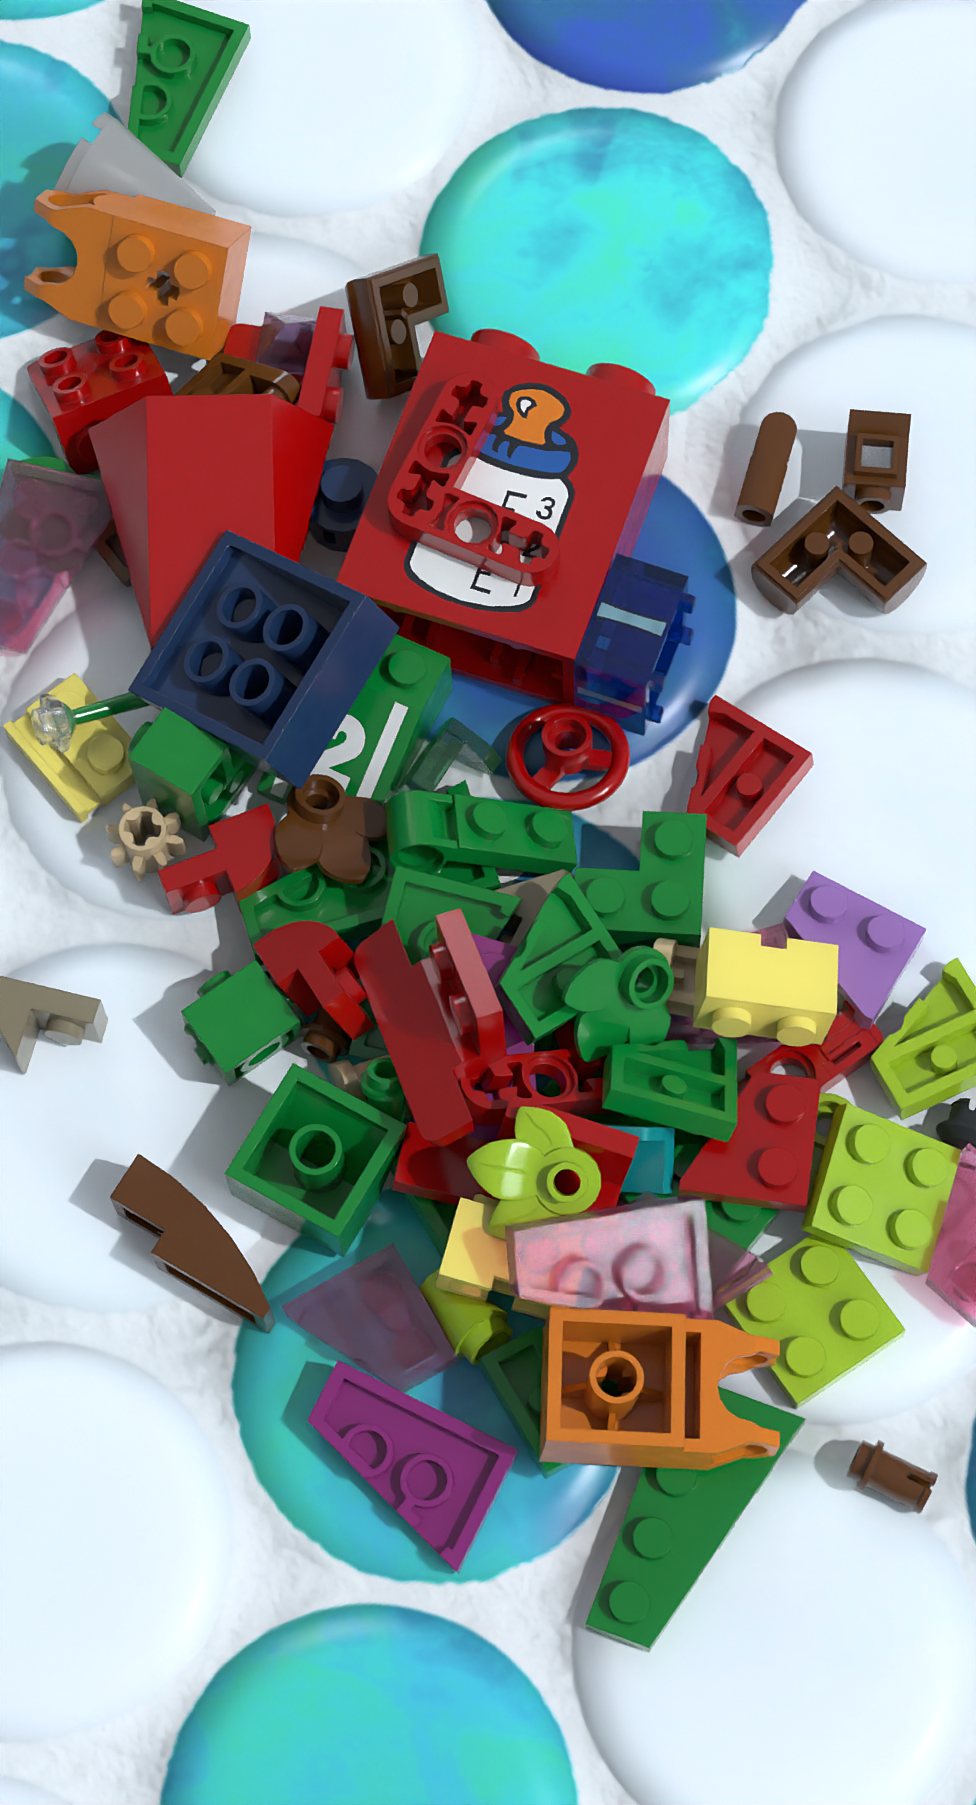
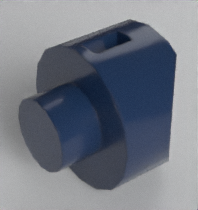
(340, 502)

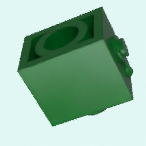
(240, 1021)

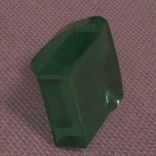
(449, 743)

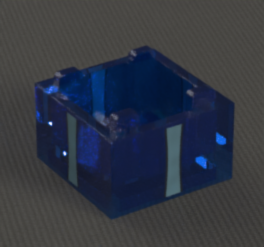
(632, 642)

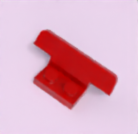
(434, 1019)

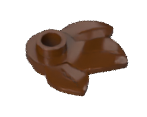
(330, 837)

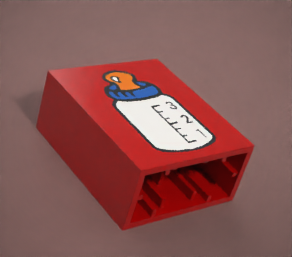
(562, 452)

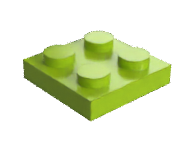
(881, 1189)
(821, 1315)

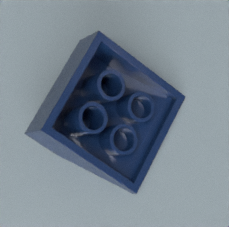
(266, 657)

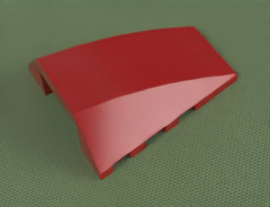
(200, 467)

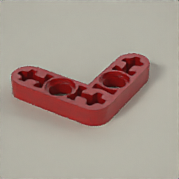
(450, 505)
(561, 1065)

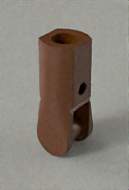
(766, 470)

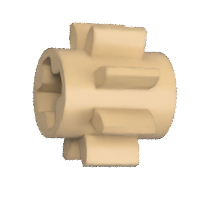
(134, 828)

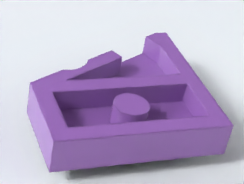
(871, 941)

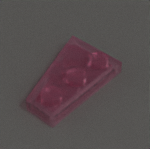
(45, 537)
(617, 1258)

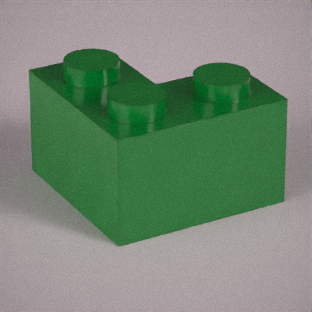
(186, 772)
(666, 891)

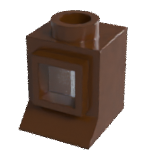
(876, 459)

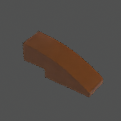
(190, 1241)

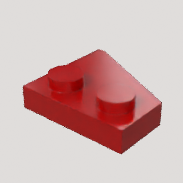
(743, 775)
(768, 1151)

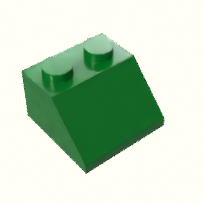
(316, 1159)

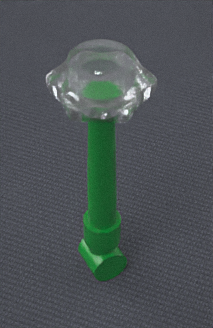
(56, 722)

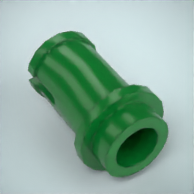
(383, 1088)

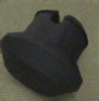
(960, 1126)

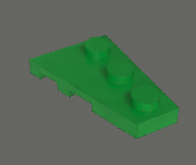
(413, 906)

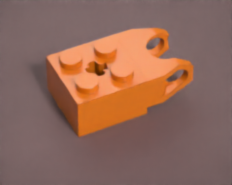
(145, 269)
(670, 1383)

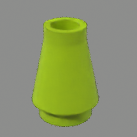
(468, 1323)

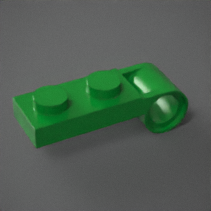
(437, 827)

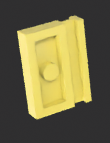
(96, 762)

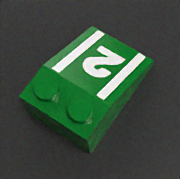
(383, 725)

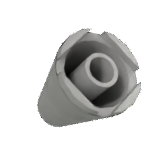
(125, 166)

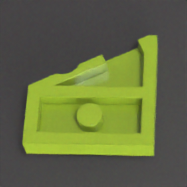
(933, 1049)

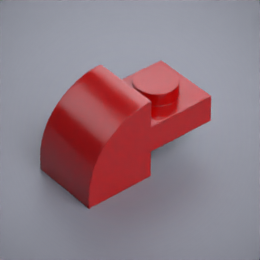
(239, 863)
(316, 971)

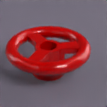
(563, 728)

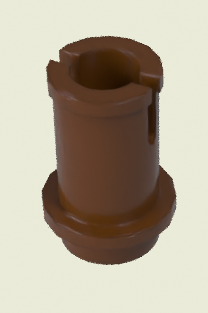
(324, 1038)
(891, 1476)

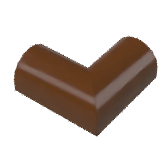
(384, 319)
(840, 540)

